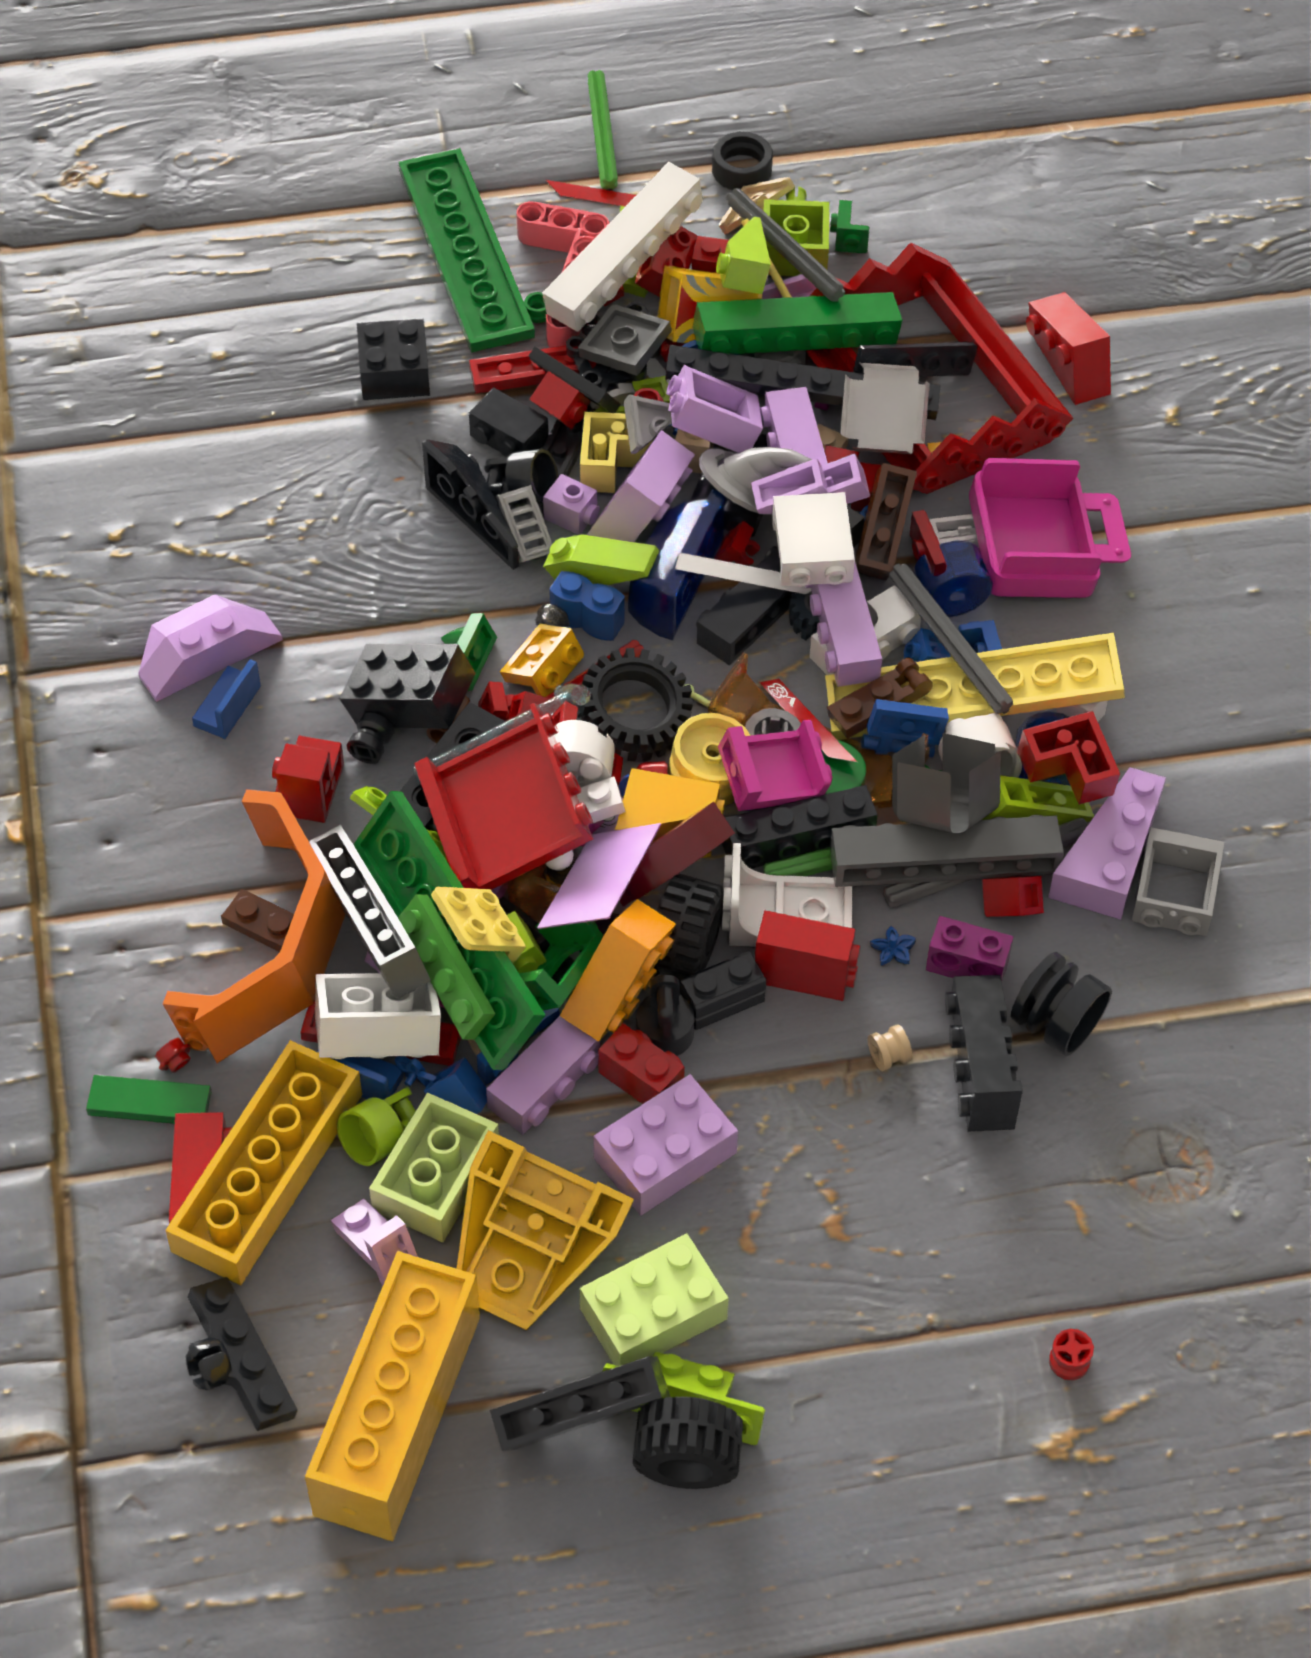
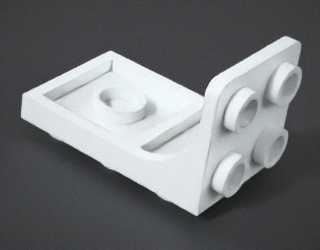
(752, 892)

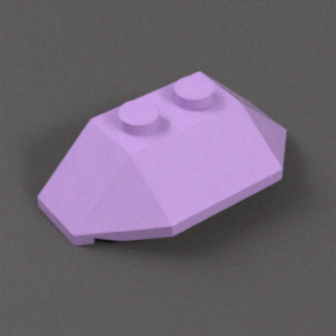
(202, 643)

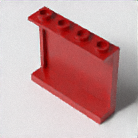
(506, 804)

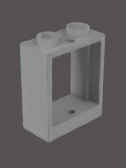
(1199, 855)

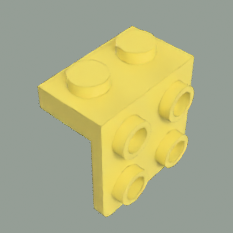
(478, 920)

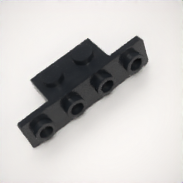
(928, 358)

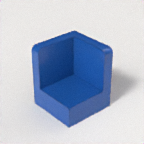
(459, 1086)

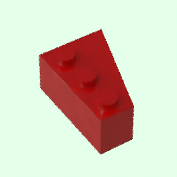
(1072, 345)

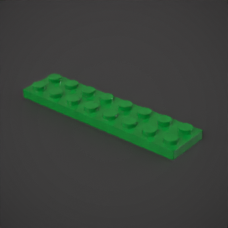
(466, 250)
(410, 863)

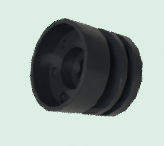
(1055, 1000)

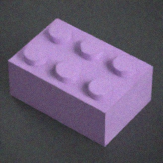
(665, 1144)

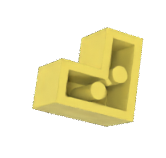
(604, 449)

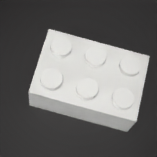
(363, 1019)

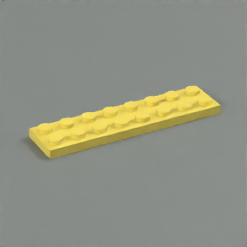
(1032, 675)

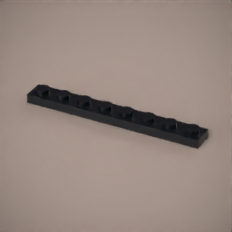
(767, 375)

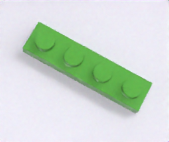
(446, 968)

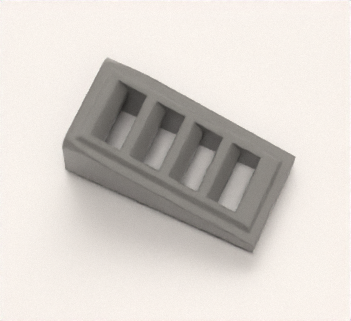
(536, 520)

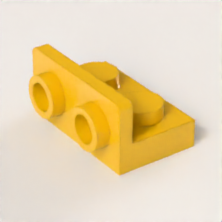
(544, 659)

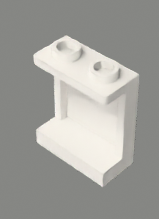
(813, 539)

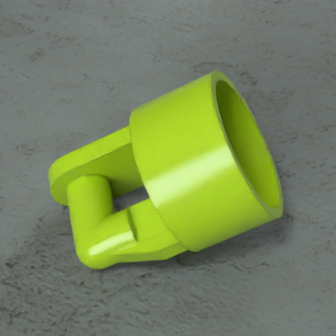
(373, 1127)

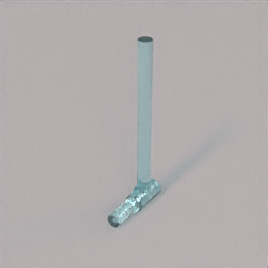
(571, 693)

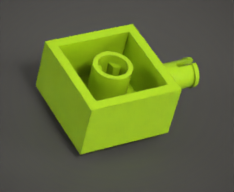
(805, 223)

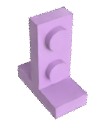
(373, 1236)

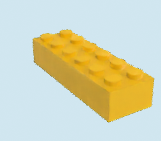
(263, 1163)

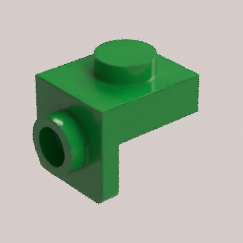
(848, 236)

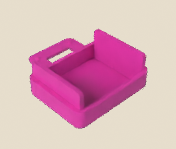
(1038, 529)

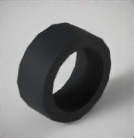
(741, 144)

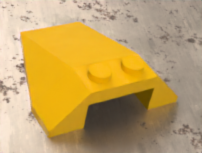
(531, 1229)

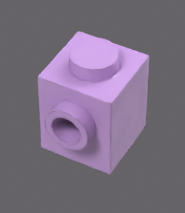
(571, 504)

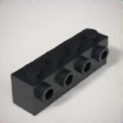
(798, 825)

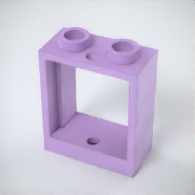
(714, 410)

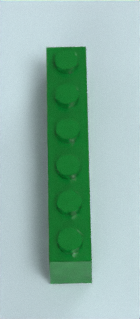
(797, 323)

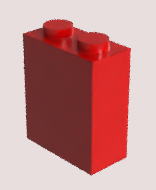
(807, 955)

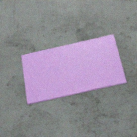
(599, 876)

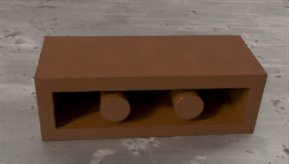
(884, 521)

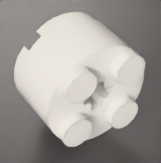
(989, 729)
(588, 751)

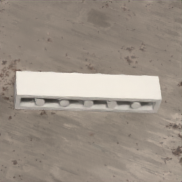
(623, 247)

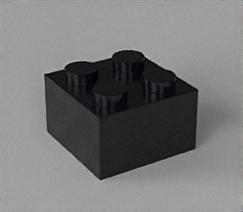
(393, 359)

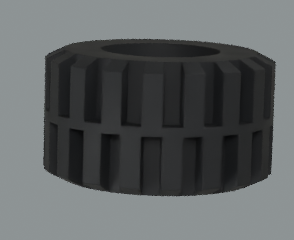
(698, 913)
(687, 1442)

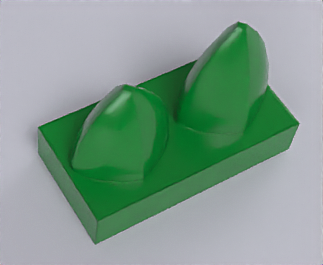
(475, 641)

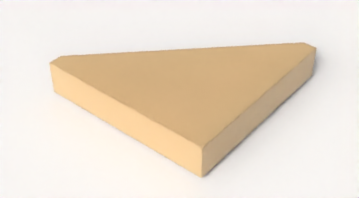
(758, 193)

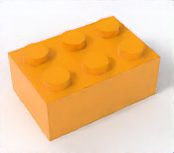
(619, 970)

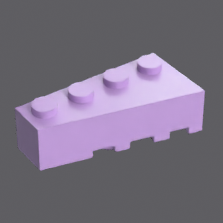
(1107, 854)

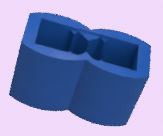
(589, 606)

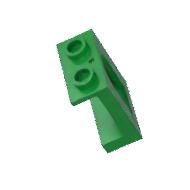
(563, 942)

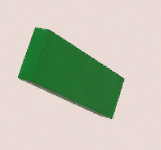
(145, 1098)

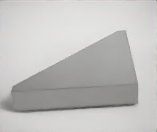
(645, 420)

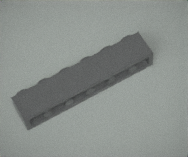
(925, 854)
(370, 913)

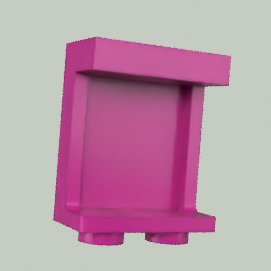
(774, 766)

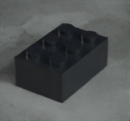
(409, 684)

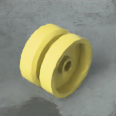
(697, 753)

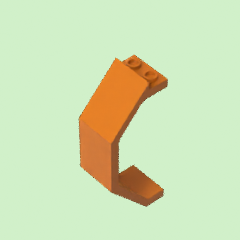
(289, 980)

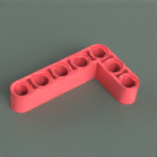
(562, 231)

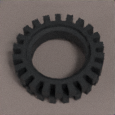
(655, 675)

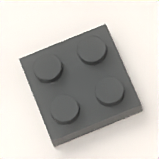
(625, 339)

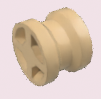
(890, 1047)

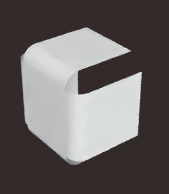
(885, 409)

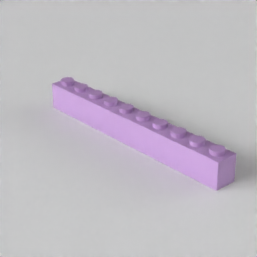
(842, 607)

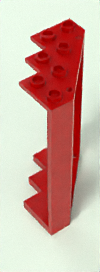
(1037, 408)

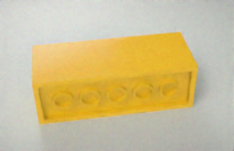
(393, 1396)

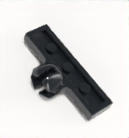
(236, 1356)

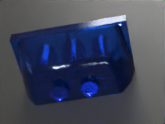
(667, 593)

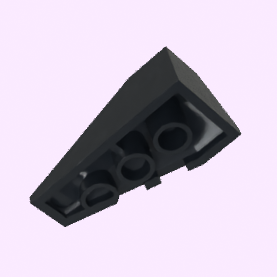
(464, 491)

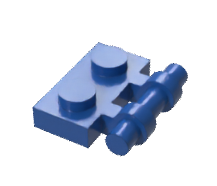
(899, 724)

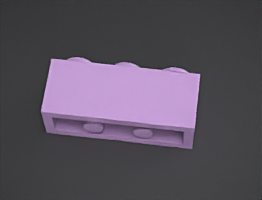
(542, 1075)

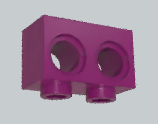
(967, 950)

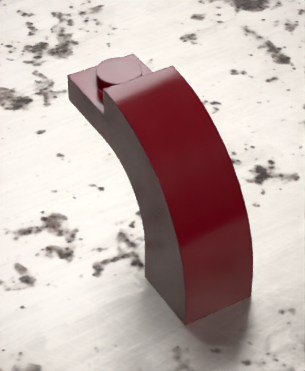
(678, 850)

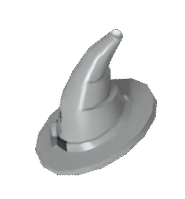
(734, 472)

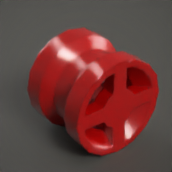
(1075, 1345)

